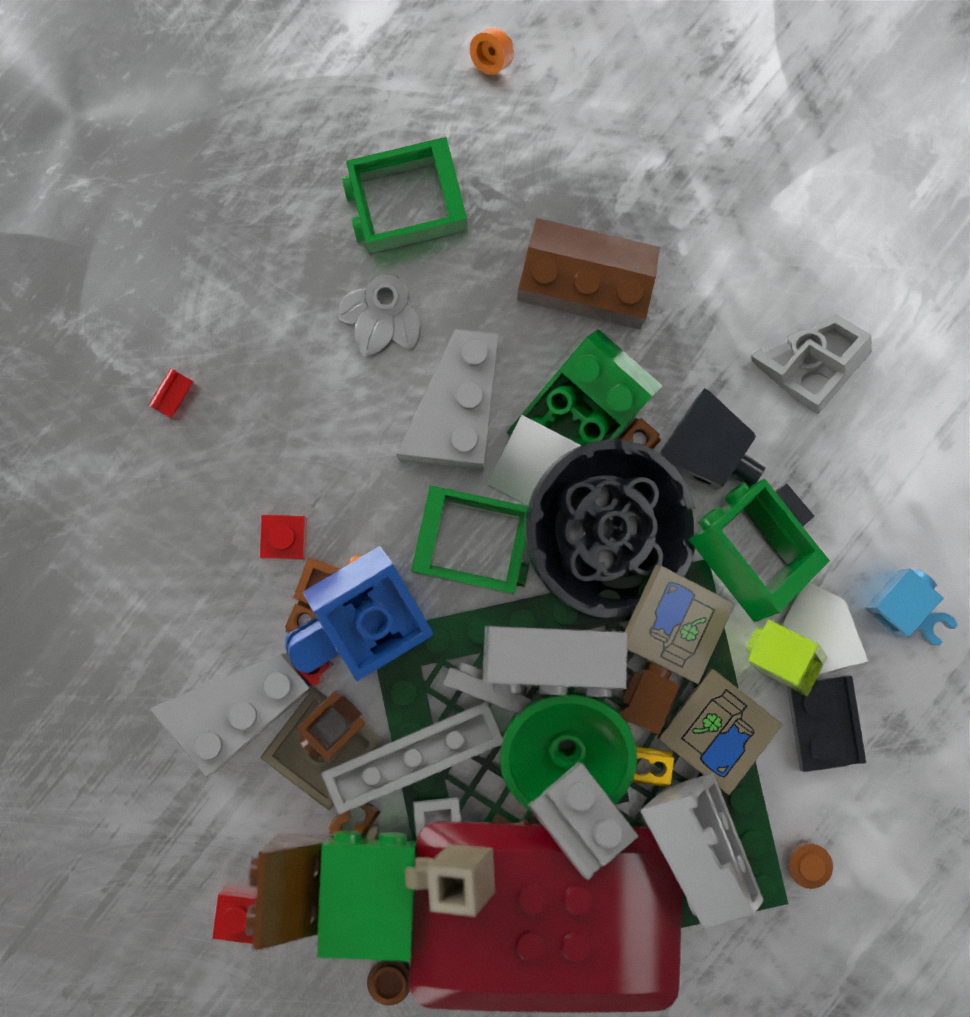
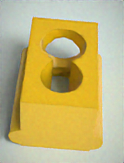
(652, 756)

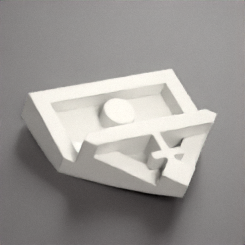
(829, 623)

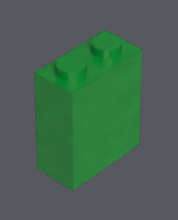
(365, 897)

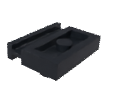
(827, 725)

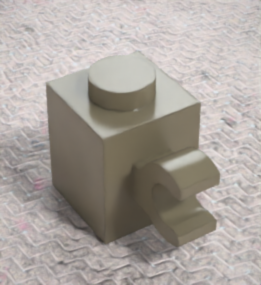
(457, 879)

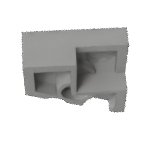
(817, 360)

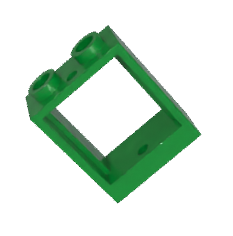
(399, 160)
(783, 532)
(429, 533)

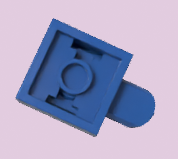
(361, 635)

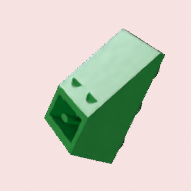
(593, 393)

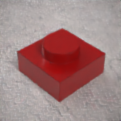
(283, 537)
(231, 917)

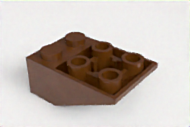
(286, 890)

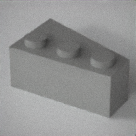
(456, 406)
(555, 660)
(232, 711)
(704, 850)

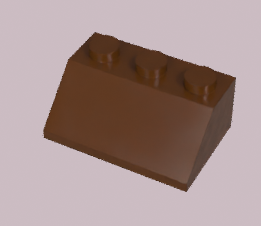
(589, 273)

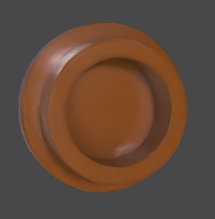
(810, 865)
(388, 982)

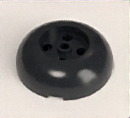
(639, 486)

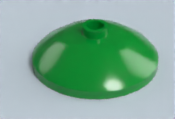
(601, 738)

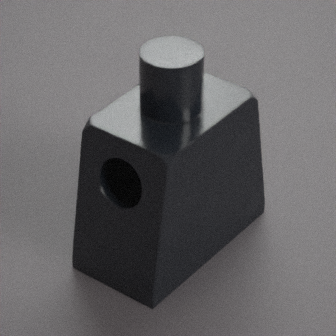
(712, 445)

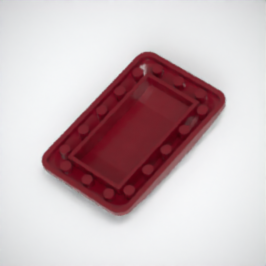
(547, 931)

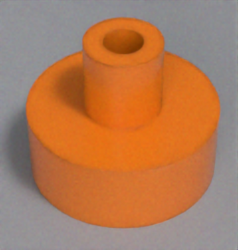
(491, 51)

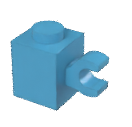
(907, 605)

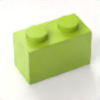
(786, 656)

